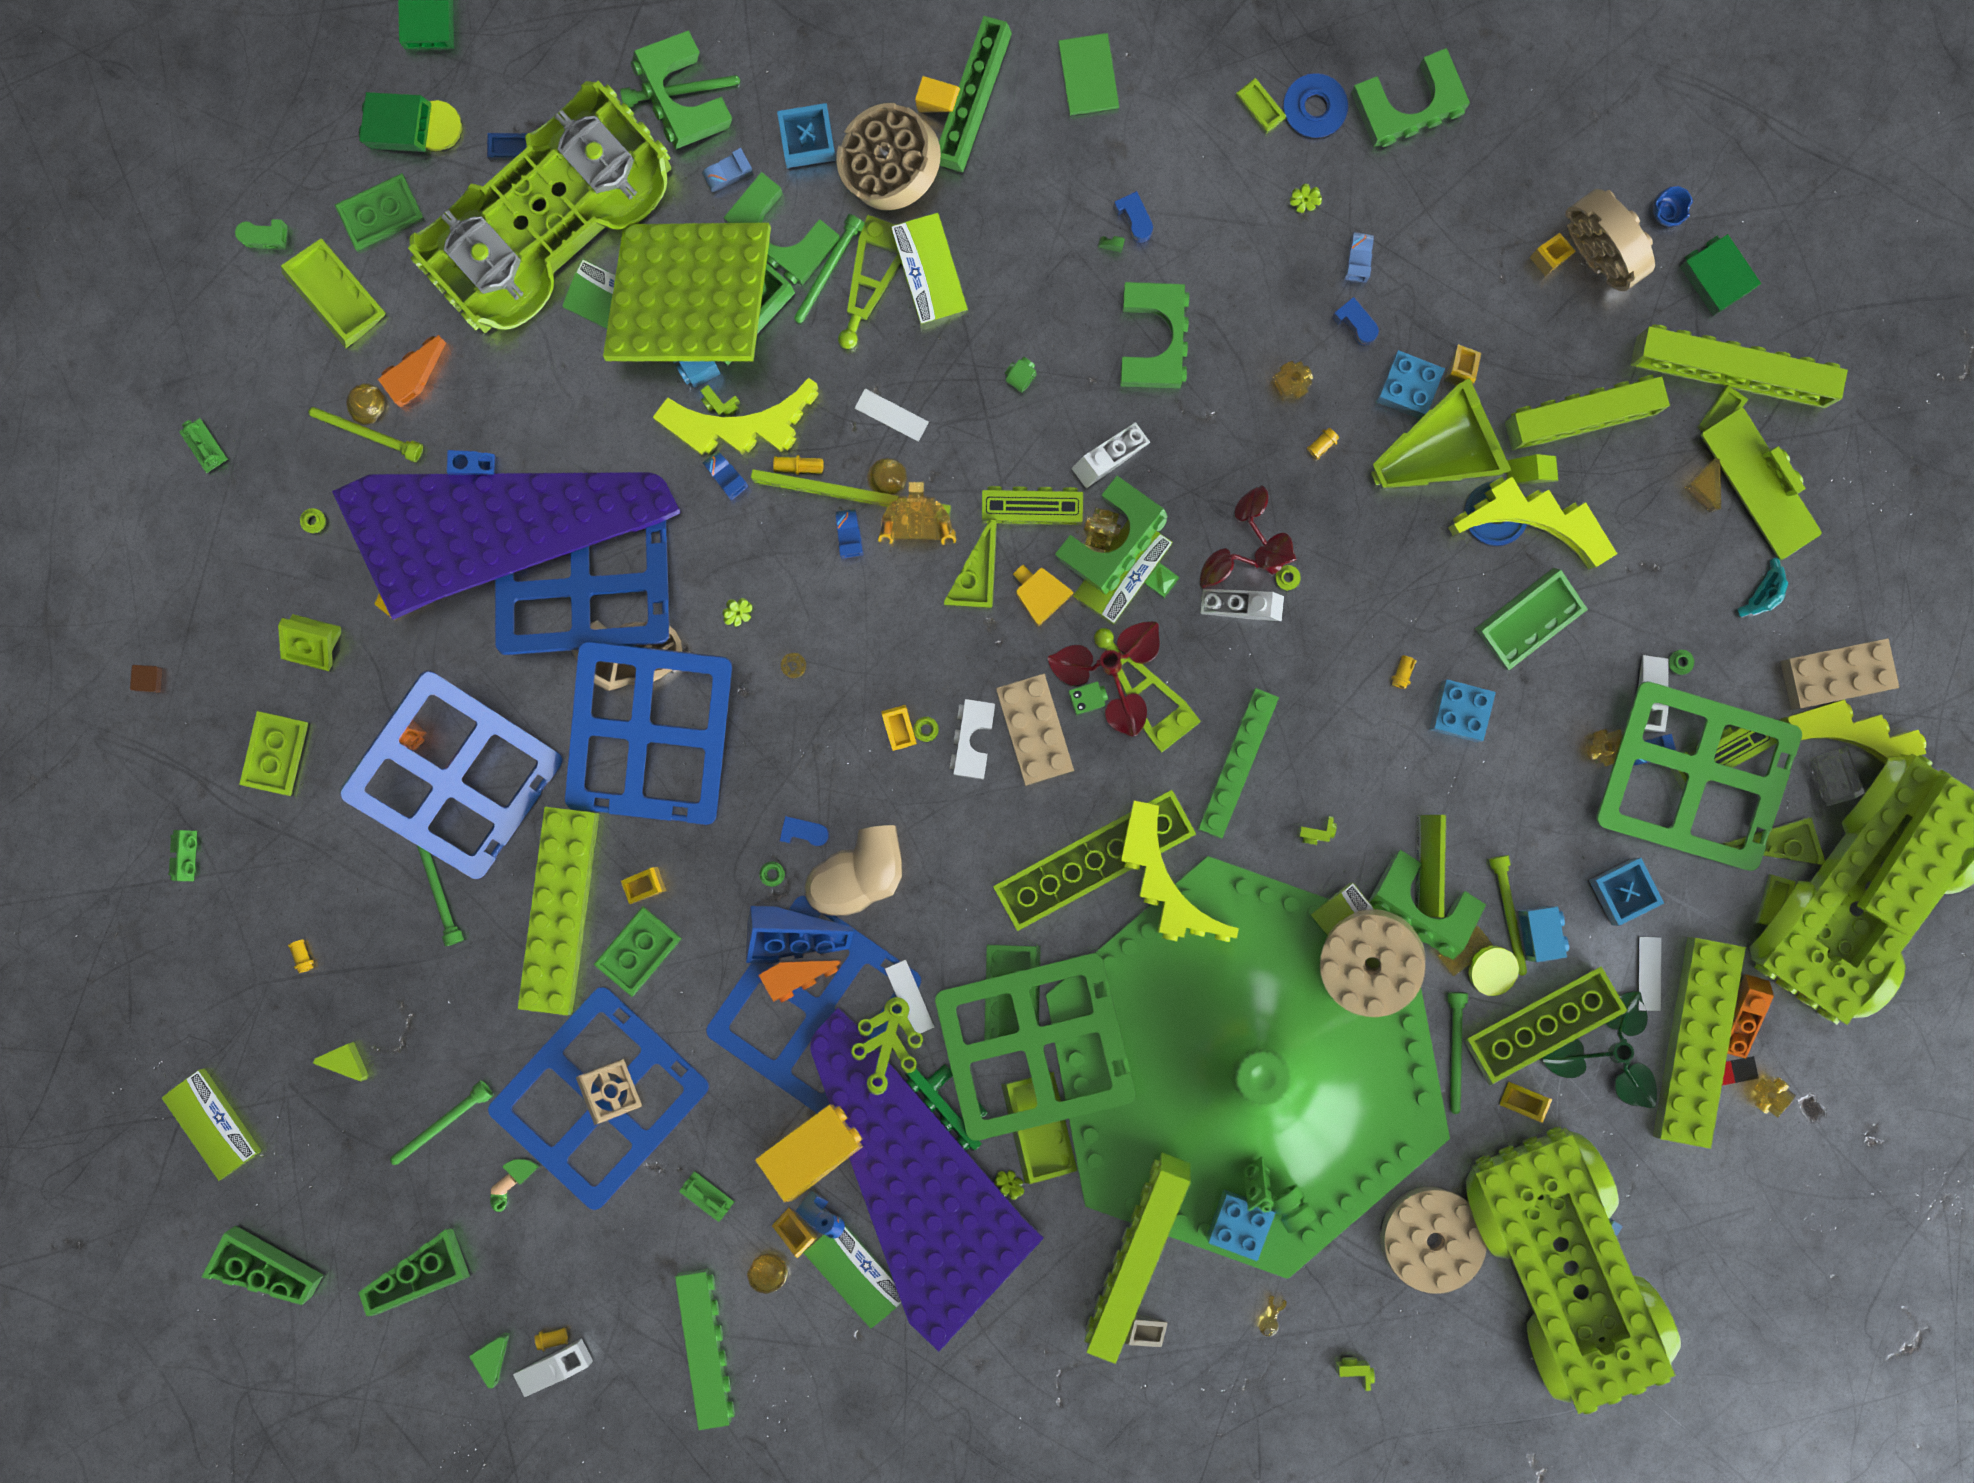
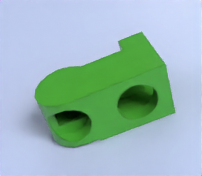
(263, 236)

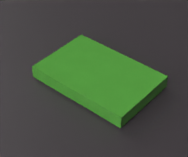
(1088, 74)
(379, 212)
(637, 951)

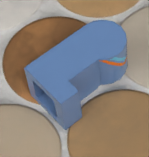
(727, 171)
(1359, 257)

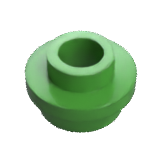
(1674, 665)
(764, 874)

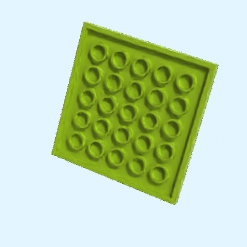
(687, 292)

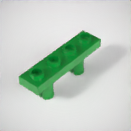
(929, 1089)

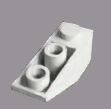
(1110, 455)
(1242, 604)
(1656, 671)
(553, 1368)

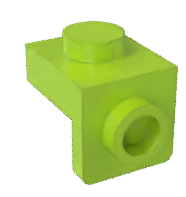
(712, 402)
(1312, 836)
(1352, 1367)

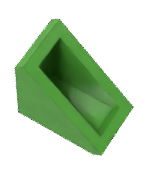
(489, 1359)

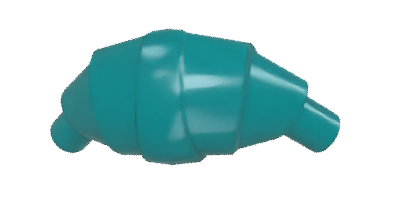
(1769, 593)

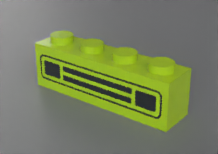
(1032, 507)
(1733, 749)

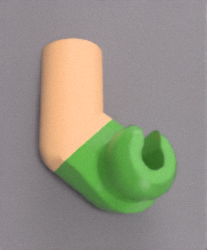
(498, 1193)

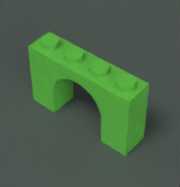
(681, 123)
(1387, 123)
(797, 260)
(1167, 303)
(1105, 569)
(1446, 934)

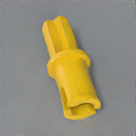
(798, 465)

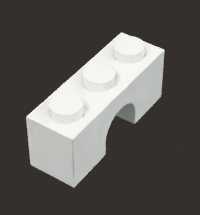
(974, 716)

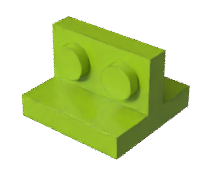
(307, 641)

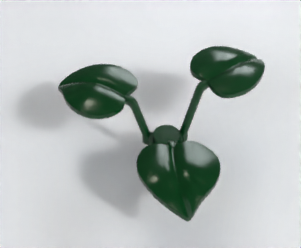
(1634, 1086)

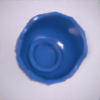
(1672, 206)

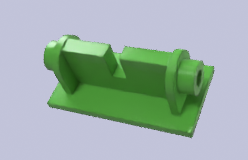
(202, 444)
(183, 866)
(1257, 1185)
(706, 1196)

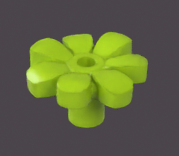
(1305, 198)
(736, 611)
(1009, 1185)

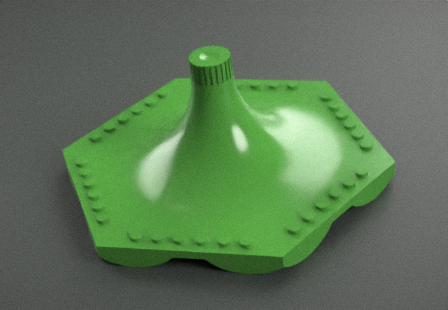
(1245, 1061)

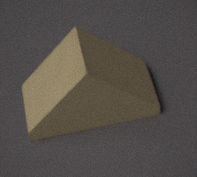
(1146, 1331)

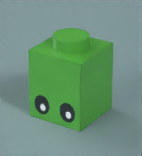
(1088, 698)

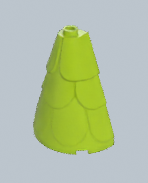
(1444, 445)

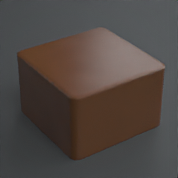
(146, 678)

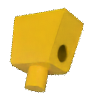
(1040, 593)

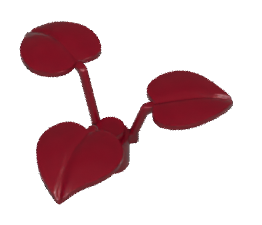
(1271, 556)
(1075, 662)

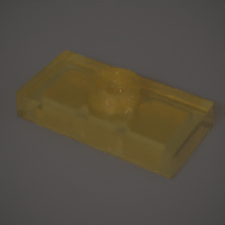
(1476, 942)

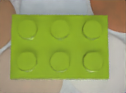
(273, 753)

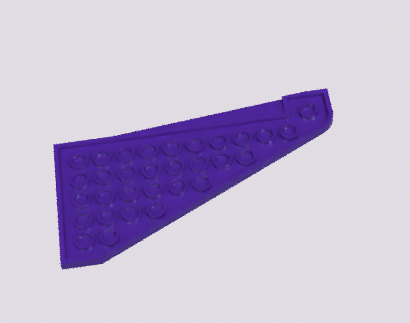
(459, 531)
(931, 1205)

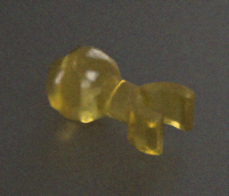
(1270, 1320)

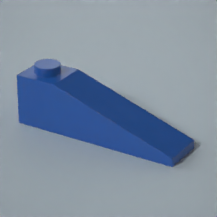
(786, 933)

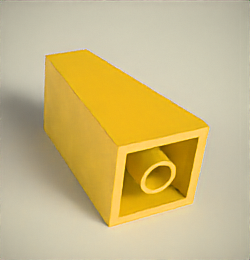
(809, 1153)

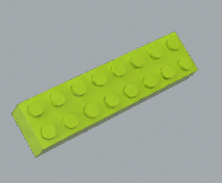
(1739, 366)
(1084, 865)
(558, 911)
(1699, 1042)
(1137, 1257)

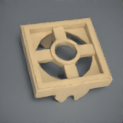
(632, 1099)

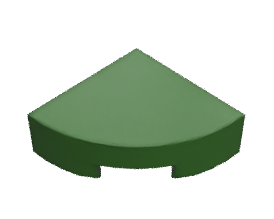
(1114, 244)
(520, 1169)

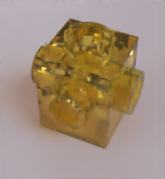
(1286, 386)
(1102, 528)
(1596, 746)
(1769, 1104)

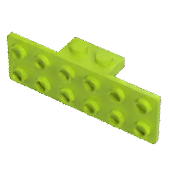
(1763, 482)

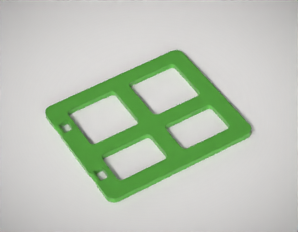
(1699, 769)
(1032, 1039)

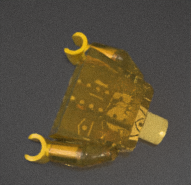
(916, 517)

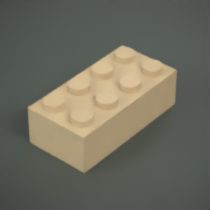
(1839, 674)
(1034, 729)

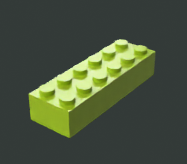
(1586, 413)
(1922, 857)
(1545, 1025)

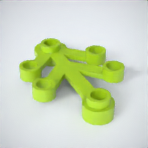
(888, 1041)

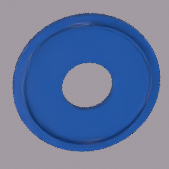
(1311, 125)
(1492, 533)

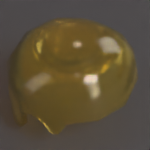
(365, 403)
(887, 476)
(767, 1273)

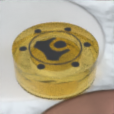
(793, 665)

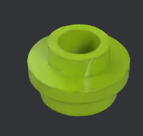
(319, 524)
(1279, 577)
(926, 721)

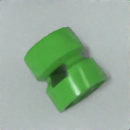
(1292, 1208)

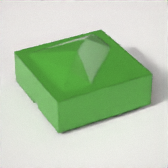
(1161, 580)

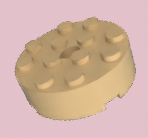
(888, 156)
(1611, 239)
(1376, 989)
(1439, 1266)

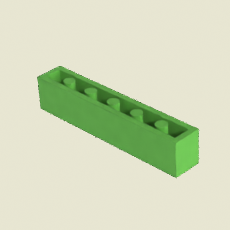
(974, 93)
(1237, 763)
(703, 1348)

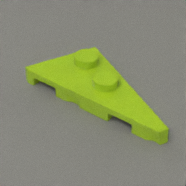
(976, 580)
(1789, 841)

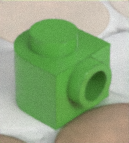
(1020, 374)

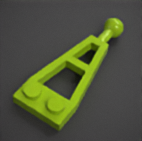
(877, 233)
(1173, 725)

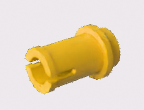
(1323, 443)
(1403, 672)
(300, 956)
(551, 1339)

